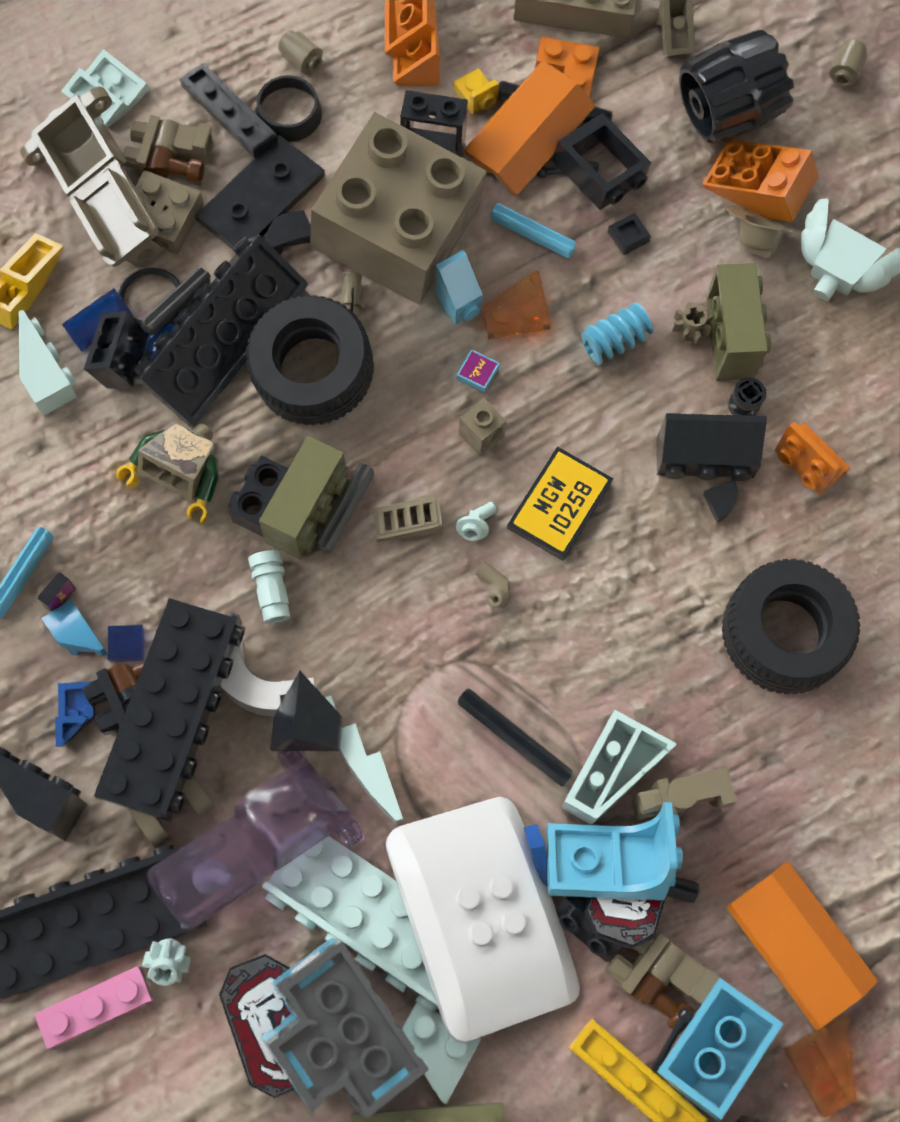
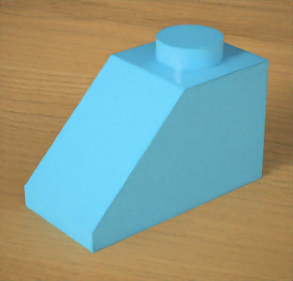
(458, 288)

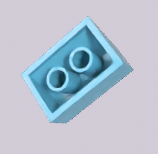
(719, 1049)

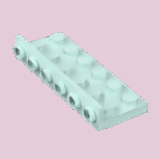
(356, 906)

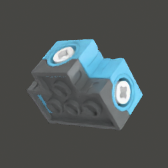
(340, 1034)

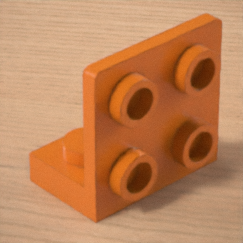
(810, 457)

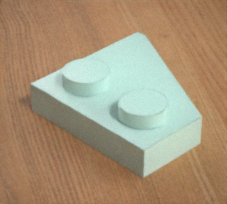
(439, 1051)

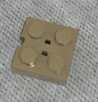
(171, 207)

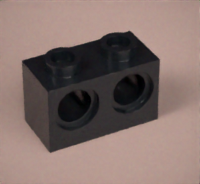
(116, 349)
(255, 494)

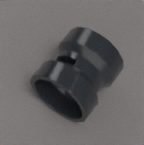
(740, 400)

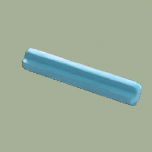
(533, 230)
(23, 567)

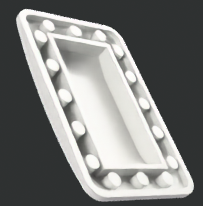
(482, 918)

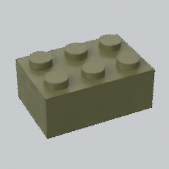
(737, 321)
(304, 498)

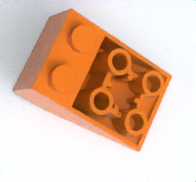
(763, 178)

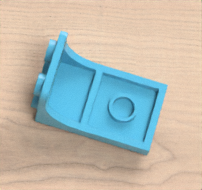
(614, 859)

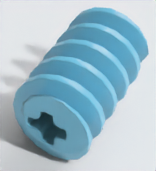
(615, 331)

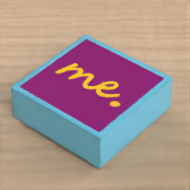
(477, 371)

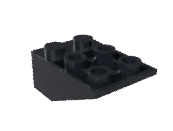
(35, 798)

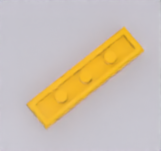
(631, 1077)

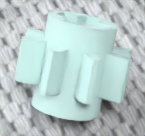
(166, 962)

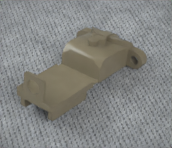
(93, 177)

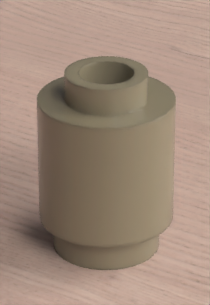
(300, 52)
(848, 63)

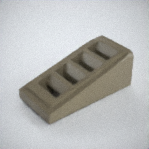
(417, 506)

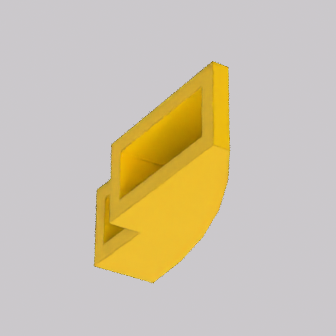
(25, 277)

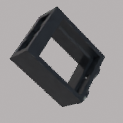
(448, 112)
(597, 131)

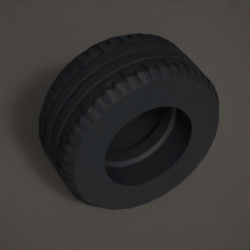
(303, 320)
(820, 596)

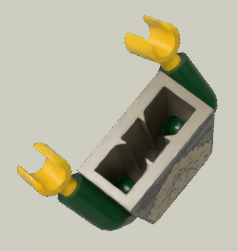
(178, 461)

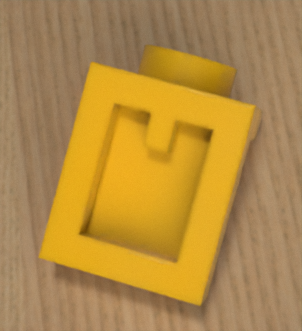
(478, 91)

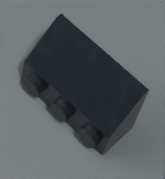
(710, 446)

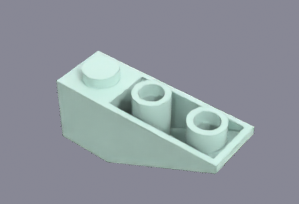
(38, 370)

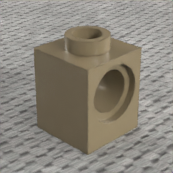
(482, 426)

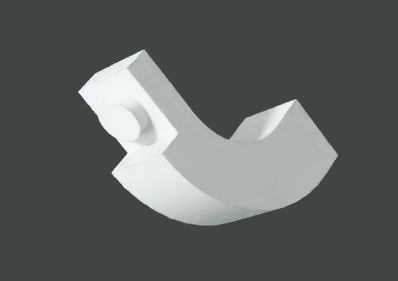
(251, 692)

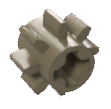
(692, 323)

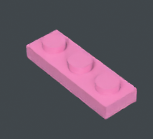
(93, 1007)

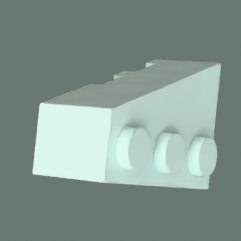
(614, 766)

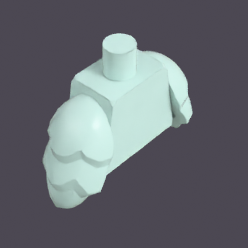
(844, 257)

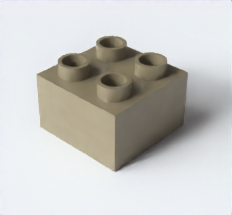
(396, 207)

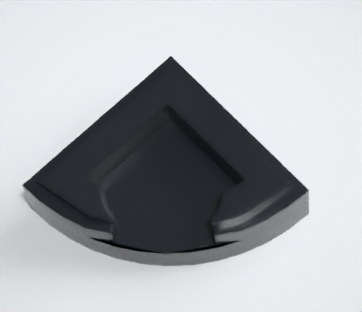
(721, 499)

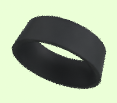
(295, 131)

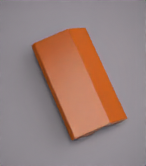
(529, 126)
(802, 945)

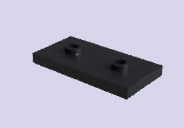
(260, 192)

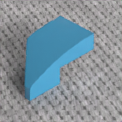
(72, 630)

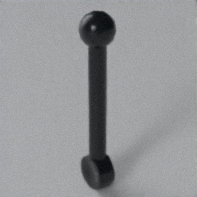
(543, 172)
(684, 1015)

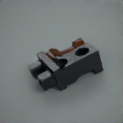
(117, 687)

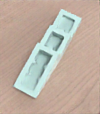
(369, 771)

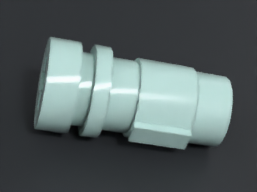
(270, 585)

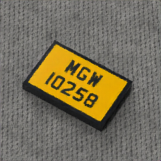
(560, 503)

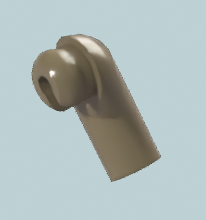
(497, 585)

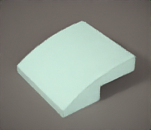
(121, 84)

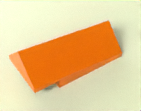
(412, 41)

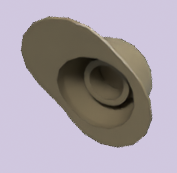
(758, 233)

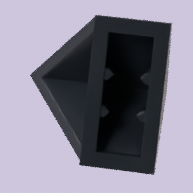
(305, 720)

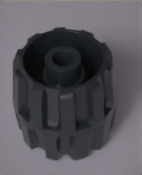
(736, 86)

